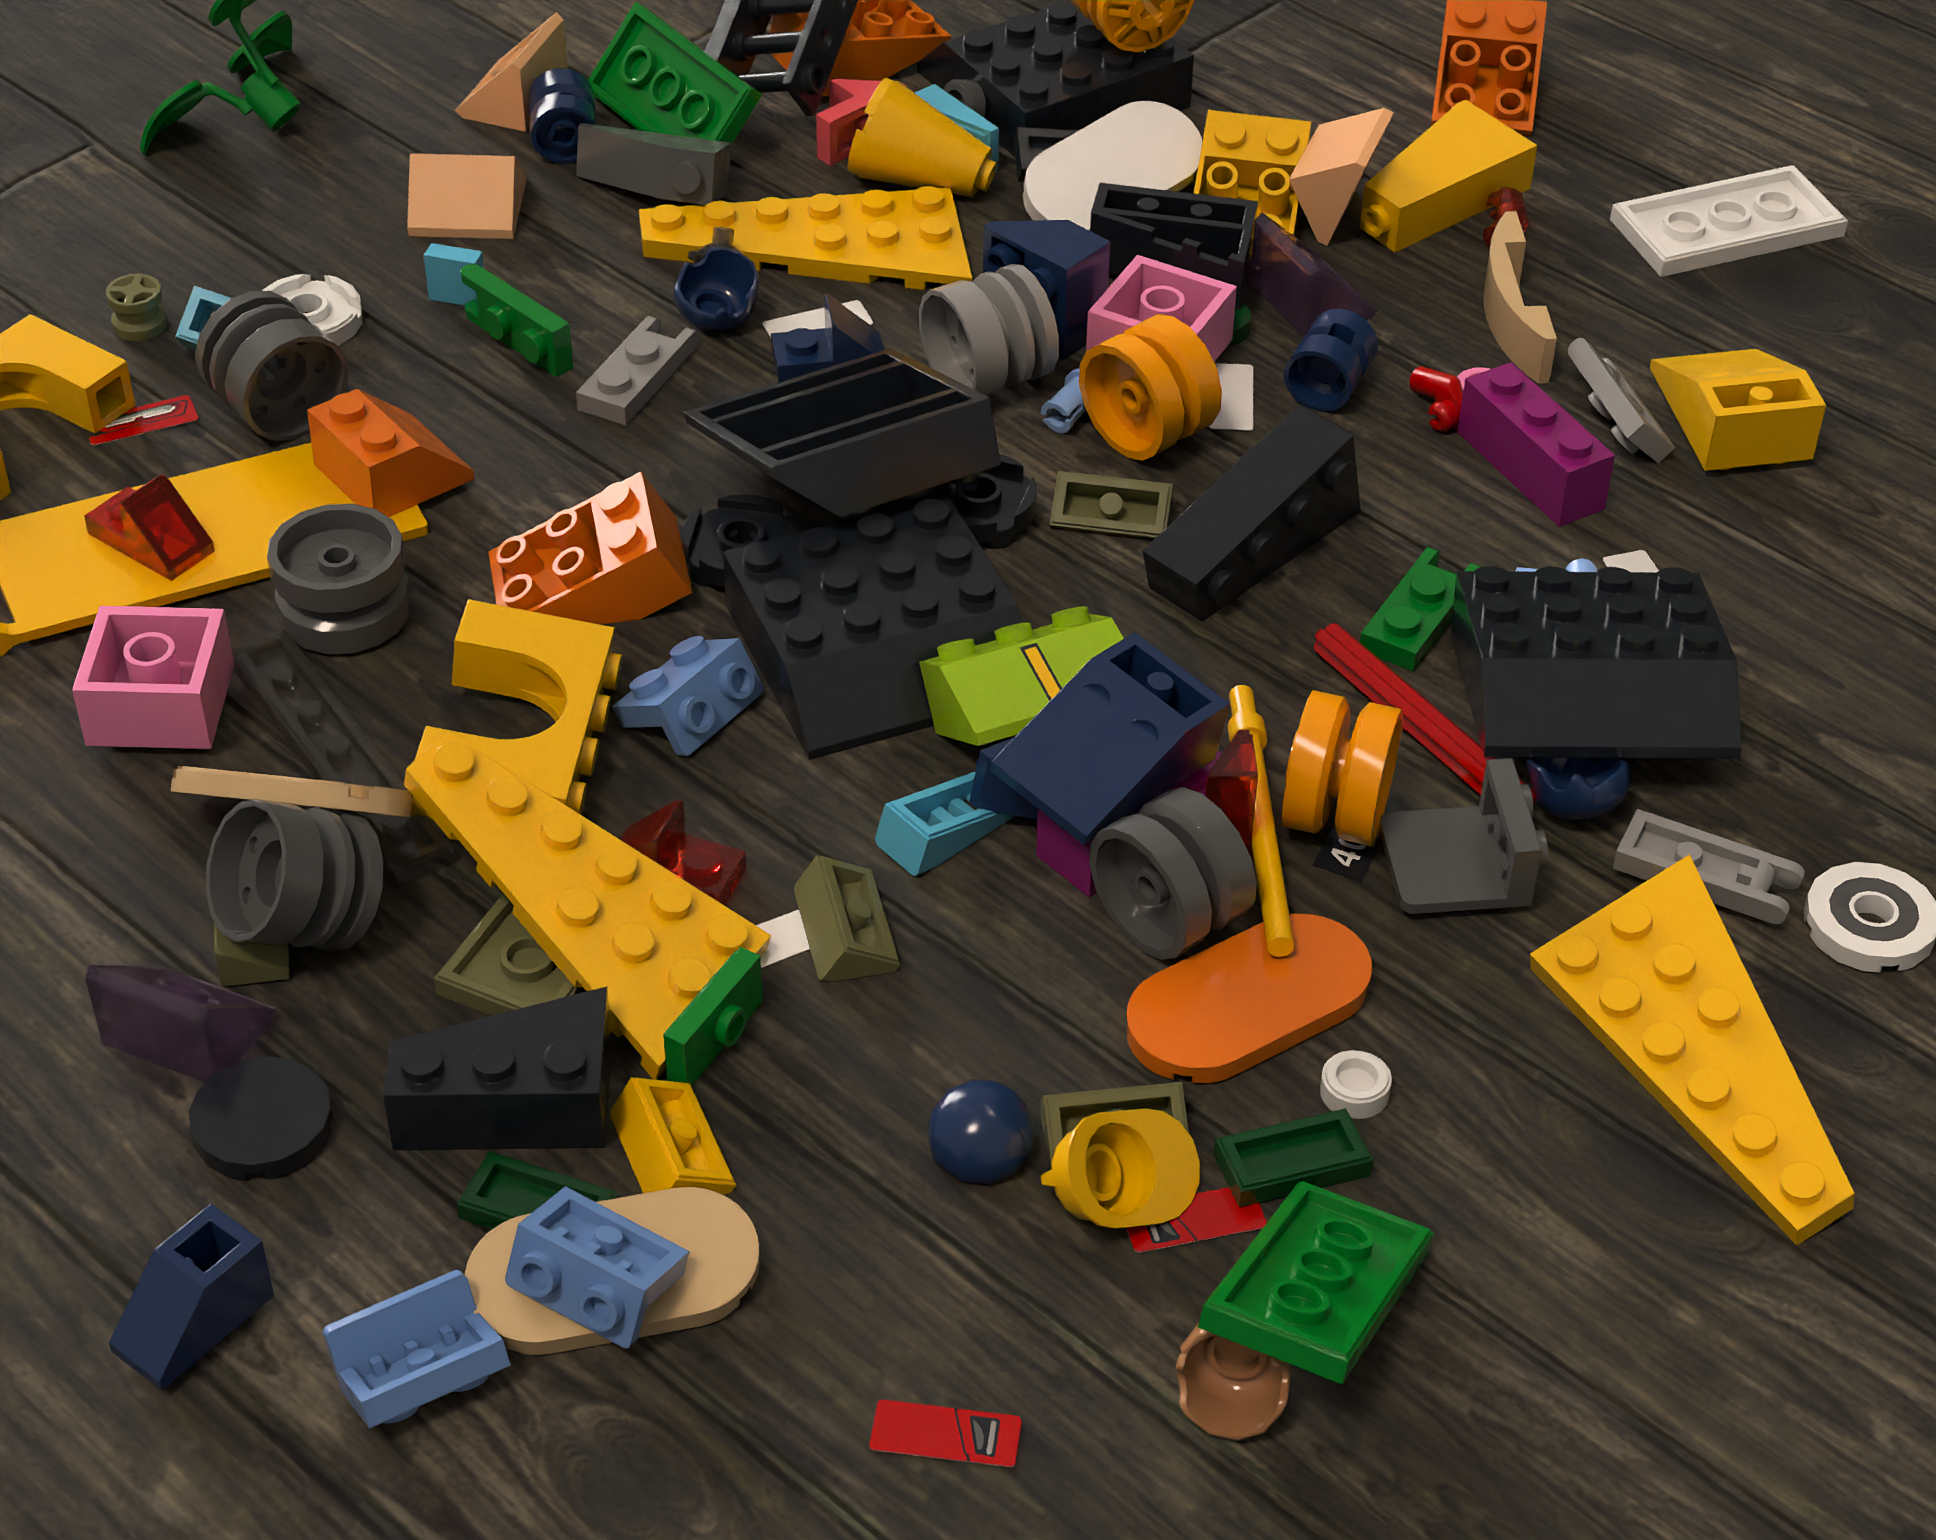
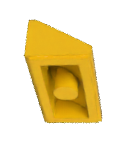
(668, 1137)

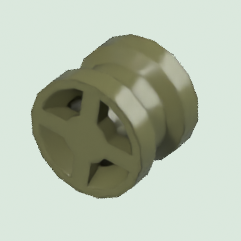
(136, 307)

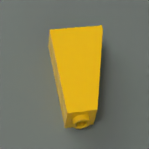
(1445, 177)

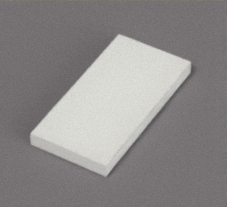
(1727, 220)

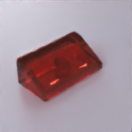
(1234, 784)

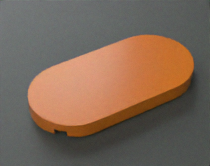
(1245, 1005)

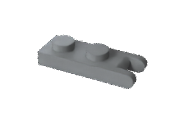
(635, 372)
(1618, 401)
(1731, 872)

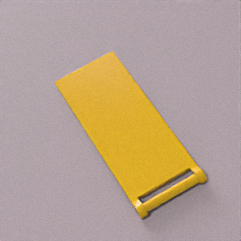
(61, 574)

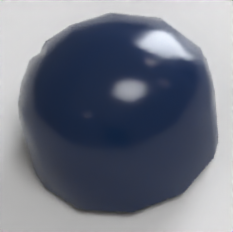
(717, 290)
(1578, 786)
(981, 1132)

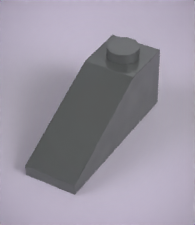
(654, 163)

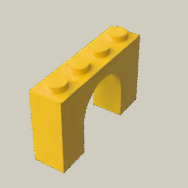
(60, 375)
(549, 663)

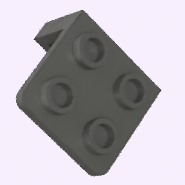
(1468, 854)

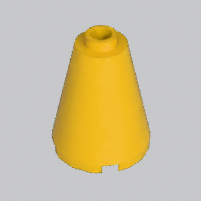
(917, 145)

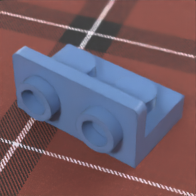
(592, 1265)

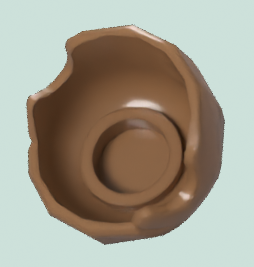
(1230, 1386)

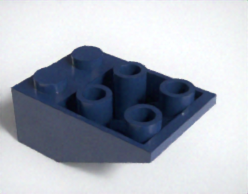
(1114, 739)

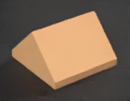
(504, 90)
(1334, 167)
(464, 195)

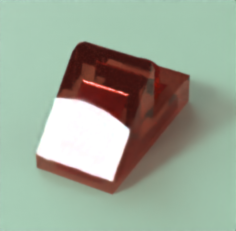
(152, 528)
(699, 862)

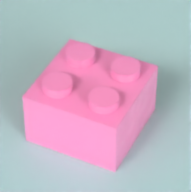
(1158, 288)
(154, 677)

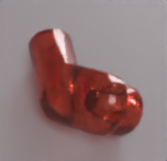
(1505, 200)

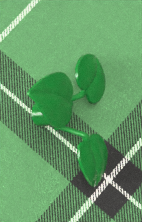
(262, 90)

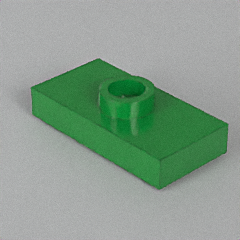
(713, 1017)

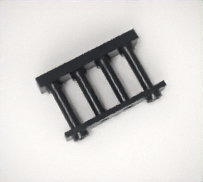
(741, 37)

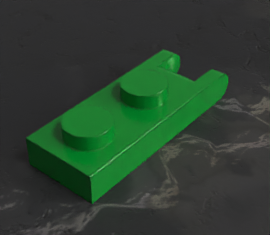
(518, 321)
(1413, 613)

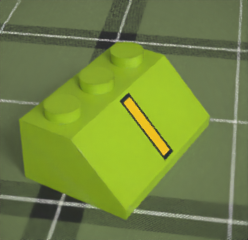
(1004, 683)

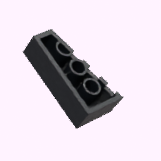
(1257, 515)

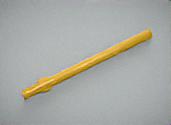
(1264, 837)

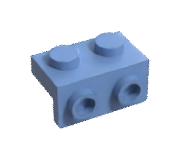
(692, 692)
(413, 1349)

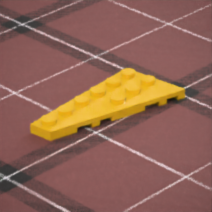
(826, 235)
(584, 893)
(1684, 1019)

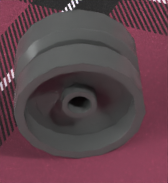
(339, 578)
(1172, 873)

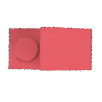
(846, 114)

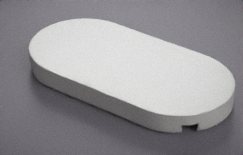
(1131, 146)

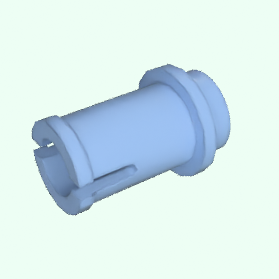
(1067, 405)

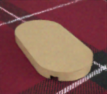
(292, 790)
(716, 1275)

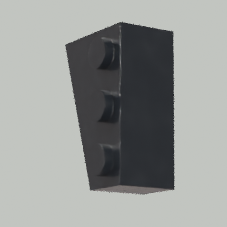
(1177, 229)
(505, 1080)

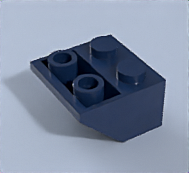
(1066, 262)

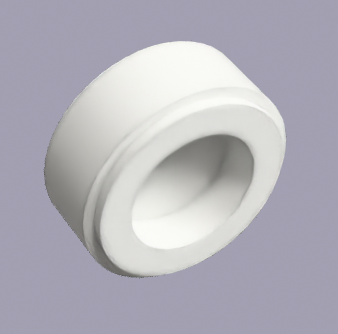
(1356, 1083)

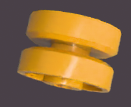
(1150, 387)
(1331, 766)

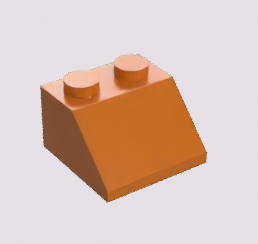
(381, 453)

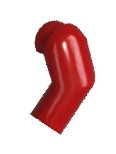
(1445, 390)

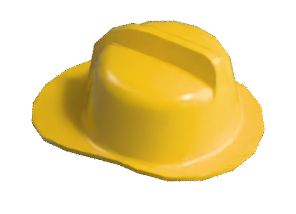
(1125, 1169)

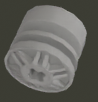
(990, 330)

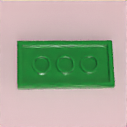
(669, 82)
(1317, 1281)

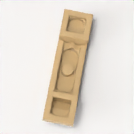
(1520, 330)

